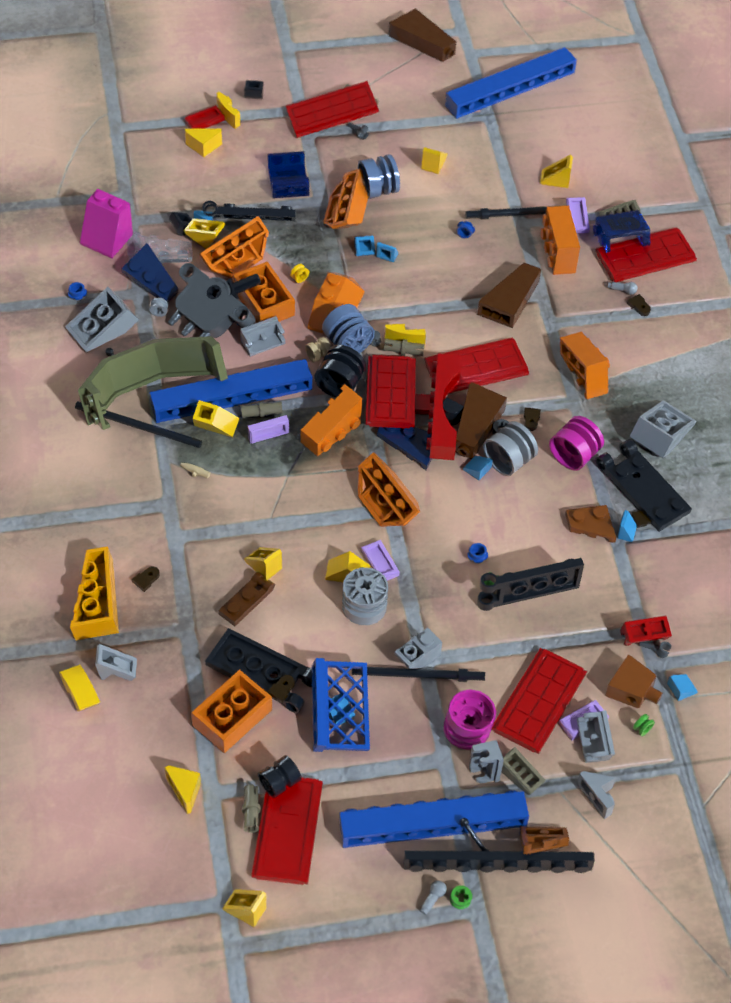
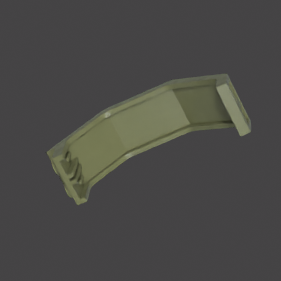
(145, 365)

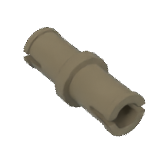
(404, 347)
(261, 409)
(251, 808)

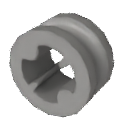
(159, 307)

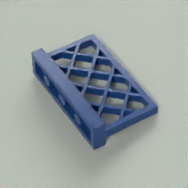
(321, 703)

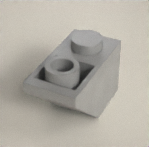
(420, 650)

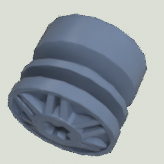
(380, 175)
(348, 328)

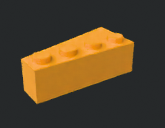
(96, 602)

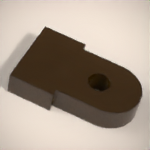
(639, 304)
(531, 415)
(640, 519)
(143, 580)
(279, 690)

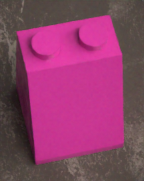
(106, 223)

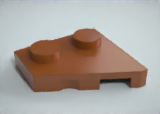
(591, 522)
(543, 838)

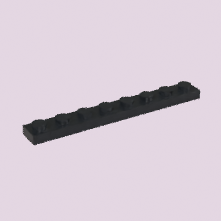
(498, 860)

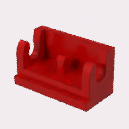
(646, 630)

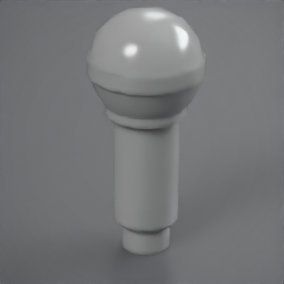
(630, 287)
(437, 890)

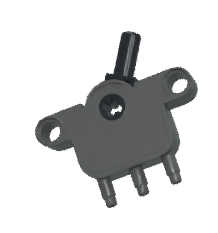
(212, 302)

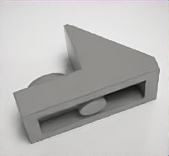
(115, 662)
(595, 788)

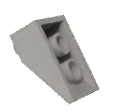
(101, 321)
(661, 428)

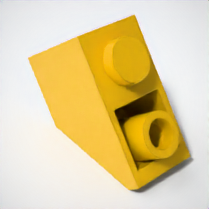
(215, 419)

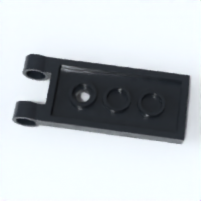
(230, 211)
(648, 492)
(530, 583)
(258, 662)

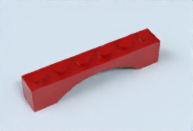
(443, 435)

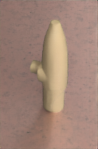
(195, 470)

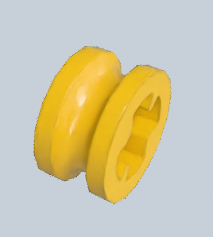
(299, 273)

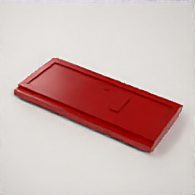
(332, 109)
(631, 259)
(486, 363)
(391, 391)
(539, 700)
(288, 833)

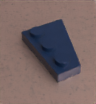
(150, 274)
(408, 440)

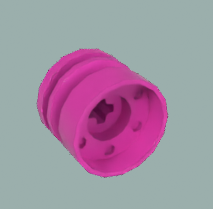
(576, 443)
(469, 719)

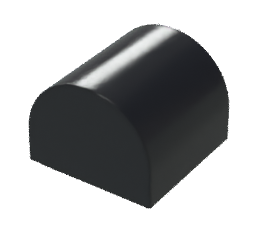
(254, 89)
(179, 222)
(453, 411)

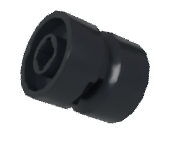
(278, 777)

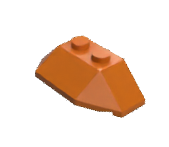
(347, 202)
(237, 250)
(334, 292)
(385, 493)

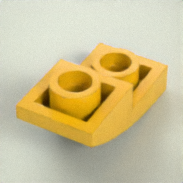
(231, 114)
(398, 332)
(80, 687)

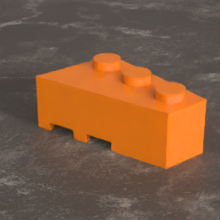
(587, 363)
(333, 423)

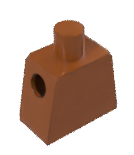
(633, 684)

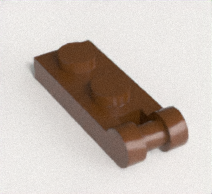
(246, 599)

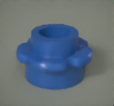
(465, 229)
(77, 291)
(477, 548)

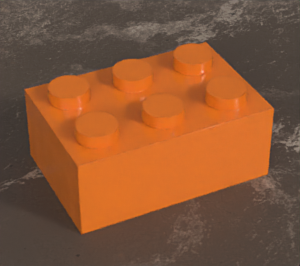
(560, 240)
(268, 298)
(231, 711)

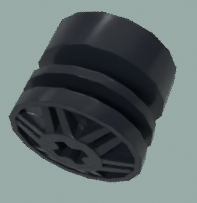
(339, 367)

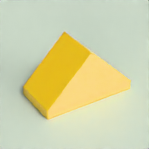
(203, 140)
(433, 160)
(558, 173)
(204, 231)
(266, 561)
(342, 565)
(184, 784)
(246, 905)

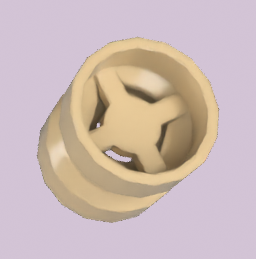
(317, 349)

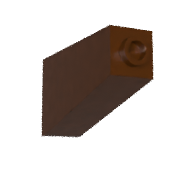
(423, 35)
(510, 296)
(477, 420)

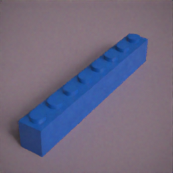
(510, 82)
(234, 391)
(433, 819)

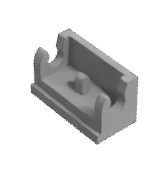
(262, 336)
(595, 737)
(486, 758)

